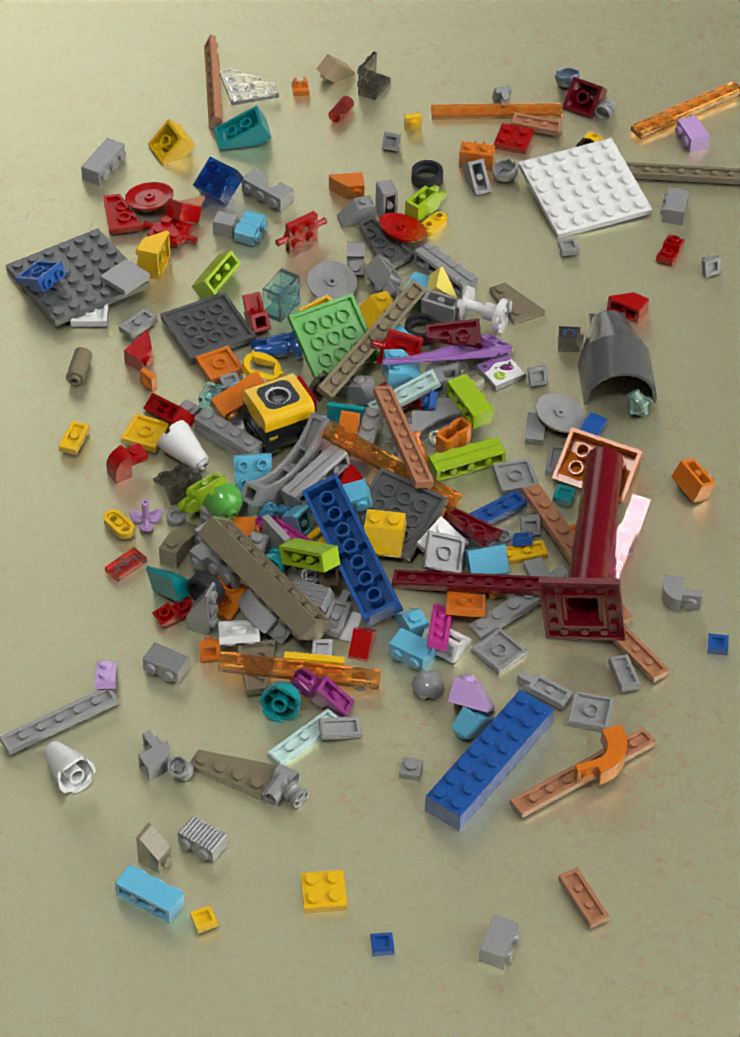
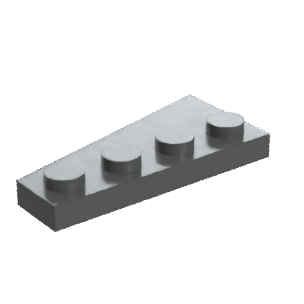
(383, 245)

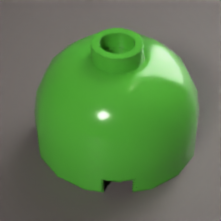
(225, 502)

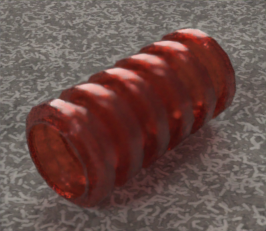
(340, 110)

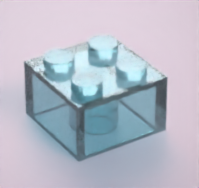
(281, 295)

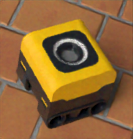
(276, 412)

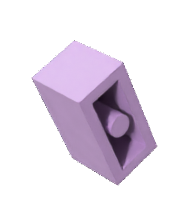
(692, 134)

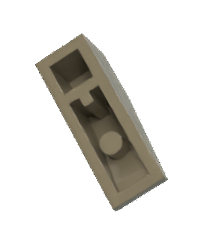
(177, 545)

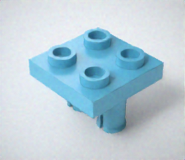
(251, 467)

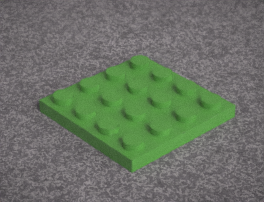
(329, 333)

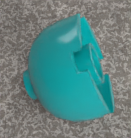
(280, 701)

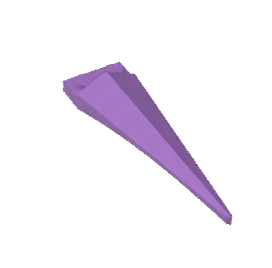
(490, 348)

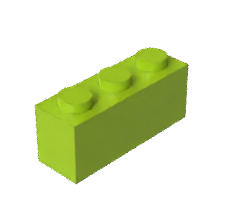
(216, 274)
(470, 401)
(309, 554)

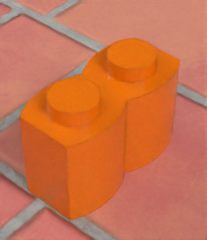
(454, 436)

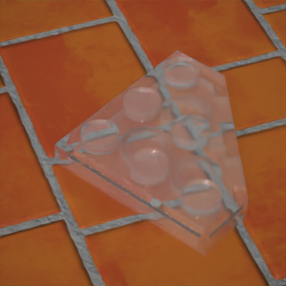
(246, 88)

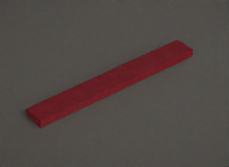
(466, 582)

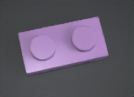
(105, 675)

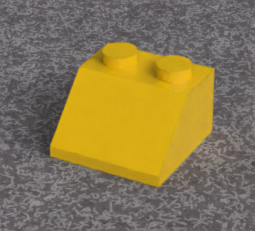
(171, 142)
(154, 254)
(375, 306)
(386, 531)

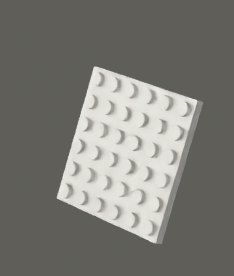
(584, 188)

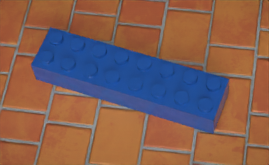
(357, 556)
(489, 760)

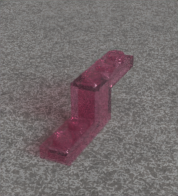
(627, 534)

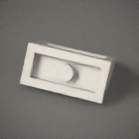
(454, 648)

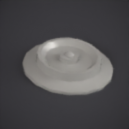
(331, 279)
(560, 412)

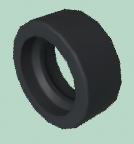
(427, 166)
(419, 320)
(199, 583)

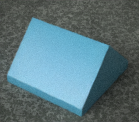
(487, 560)

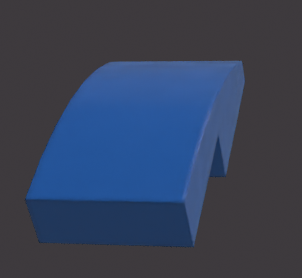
(594, 424)

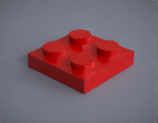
(513, 138)

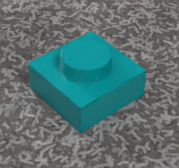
(564, 495)

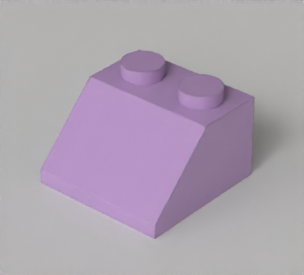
(470, 693)

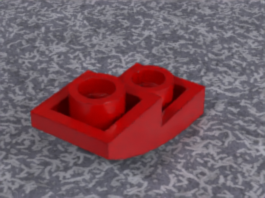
(671, 248)
(173, 614)

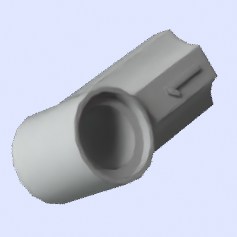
(281, 779)

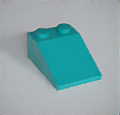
(243, 130)

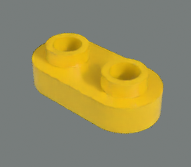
(435, 223)
(122, 526)

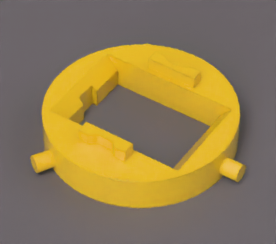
(263, 360)

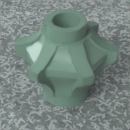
(638, 403)

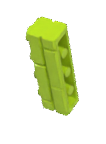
(466, 459)

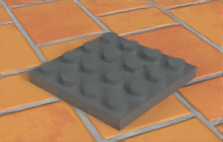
(207, 326)
(398, 494)

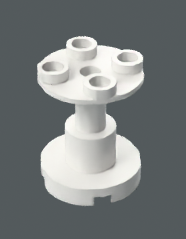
(495, 313)

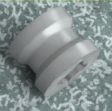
(295, 794)

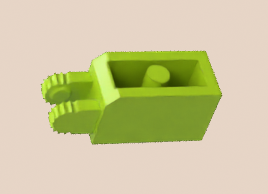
(424, 202)
(197, 492)

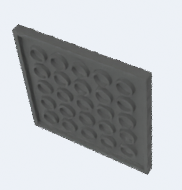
(81, 288)

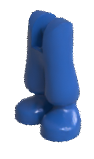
(278, 345)

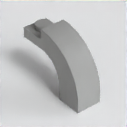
(262, 617)

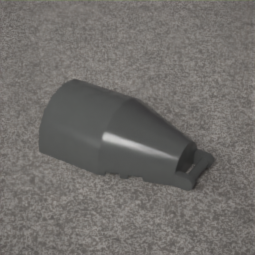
(613, 351)

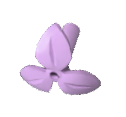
(145, 517)

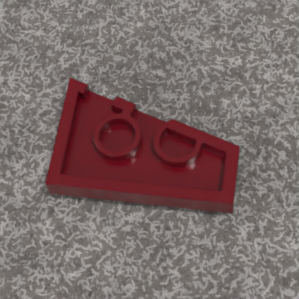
(457, 333)
(472, 526)

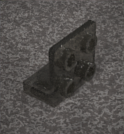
(369, 82)
(178, 481)

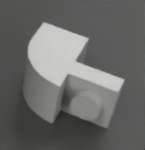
(355, 257)
(443, 373)
(676, 597)
(156, 757)

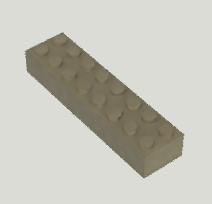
(264, 578)

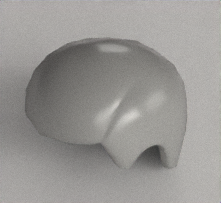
(505, 170)
(428, 685)

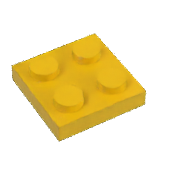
(145, 432)
(323, 891)

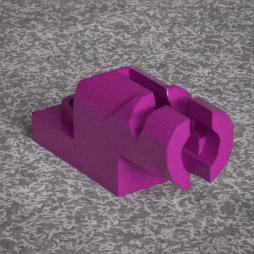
(322, 691)

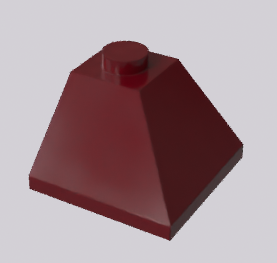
(584, 97)

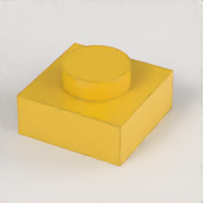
(412, 121)
(203, 919)

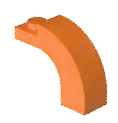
(610, 764)

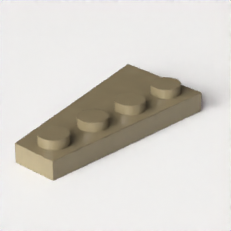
(238, 773)

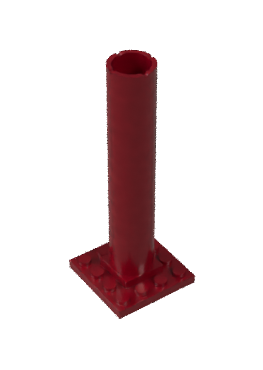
(587, 601)

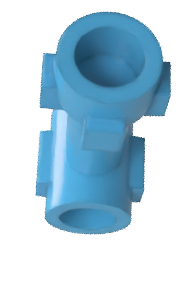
(271, 509)

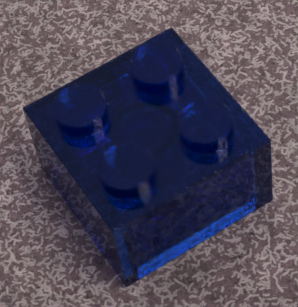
(218, 181)

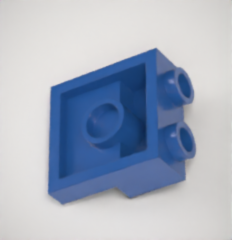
(41, 275)

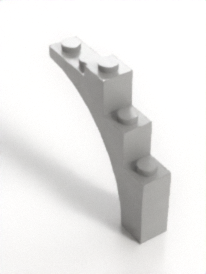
(428, 421)
(305, 450)
(204, 559)

